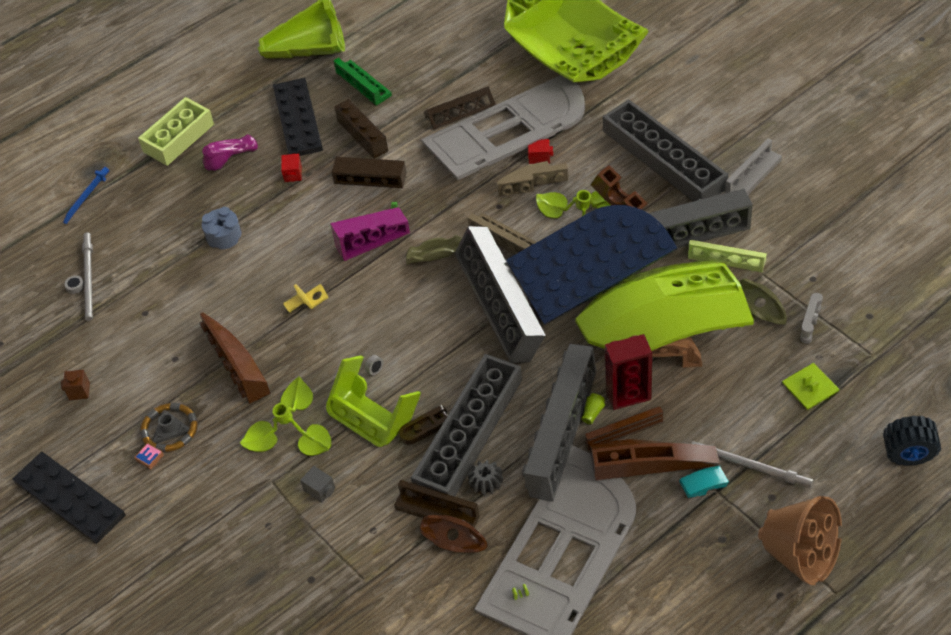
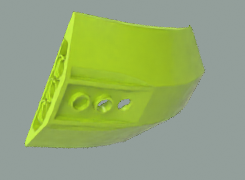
(556, 27)
(650, 305)

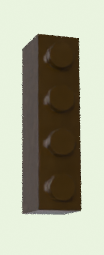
(361, 128)
(369, 172)

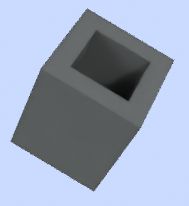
(318, 484)

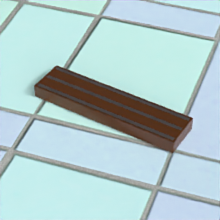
(625, 427)

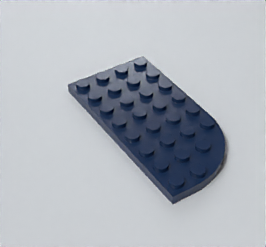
(588, 258)

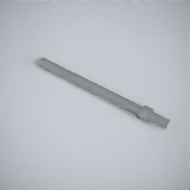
(87, 249)
(789, 476)

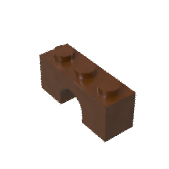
(608, 186)

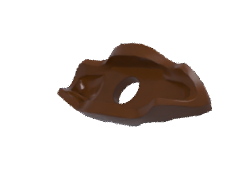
(436, 530)

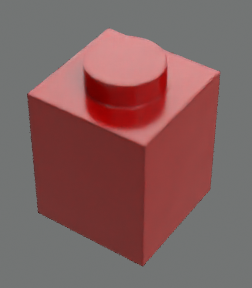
(540, 151)
(291, 167)

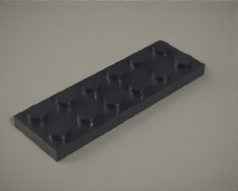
(297, 117)
(69, 497)

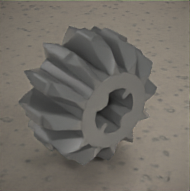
(485, 477)

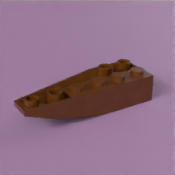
(236, 360)
(645, 457)

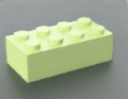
(176, 131)

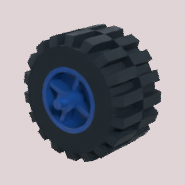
(911, 440)

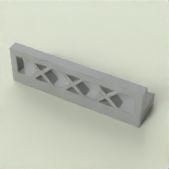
(754, 169)

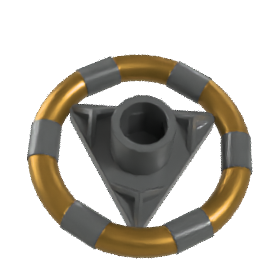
(169, 427)

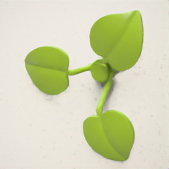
(554, 203)
(297, 396)

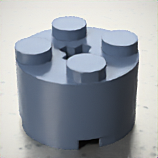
(221, 228)

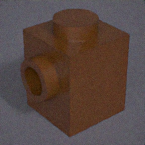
(76, 385)

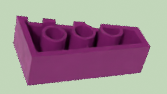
(368, 232)

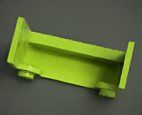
(362, 415)

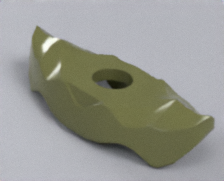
(433, 249)
(772, 310)

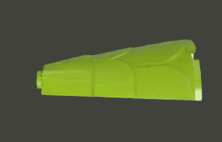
(305, 34)

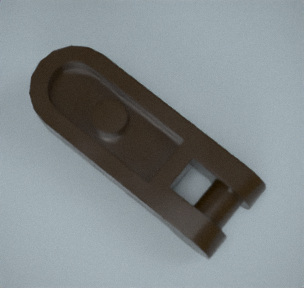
(423, 425)

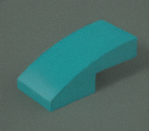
(703, 480)

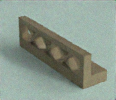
(502, 234)

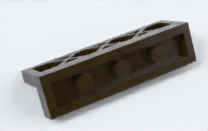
(455, 103)
(425, 501)

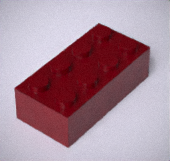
(628, 371)

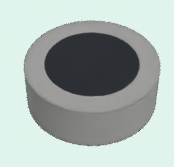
(74, 284)
(373, 365)

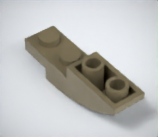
(526, 178)

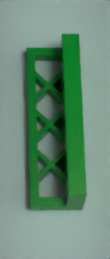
(360, 83)

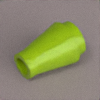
(593, 406)

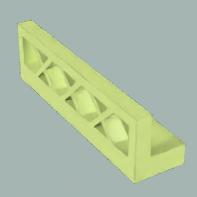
(729, 255)

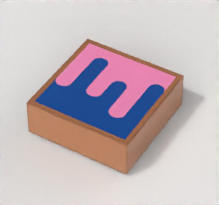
(149, 456)

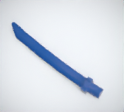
(100, 176)

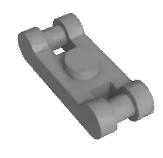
(811, 317)

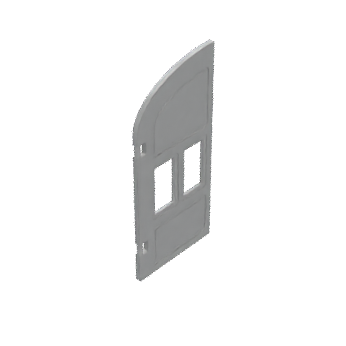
(541, 110)
(581, 511)

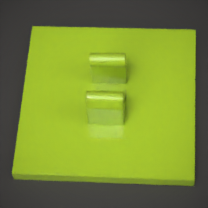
(810, 386)

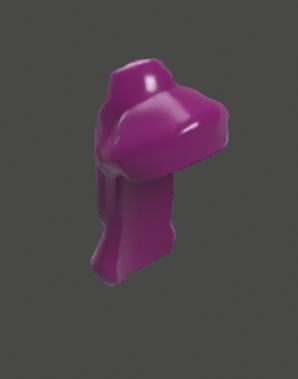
(218, 152)

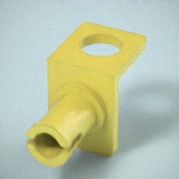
(302, 298)

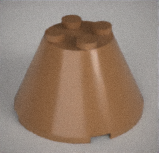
(804, 537)

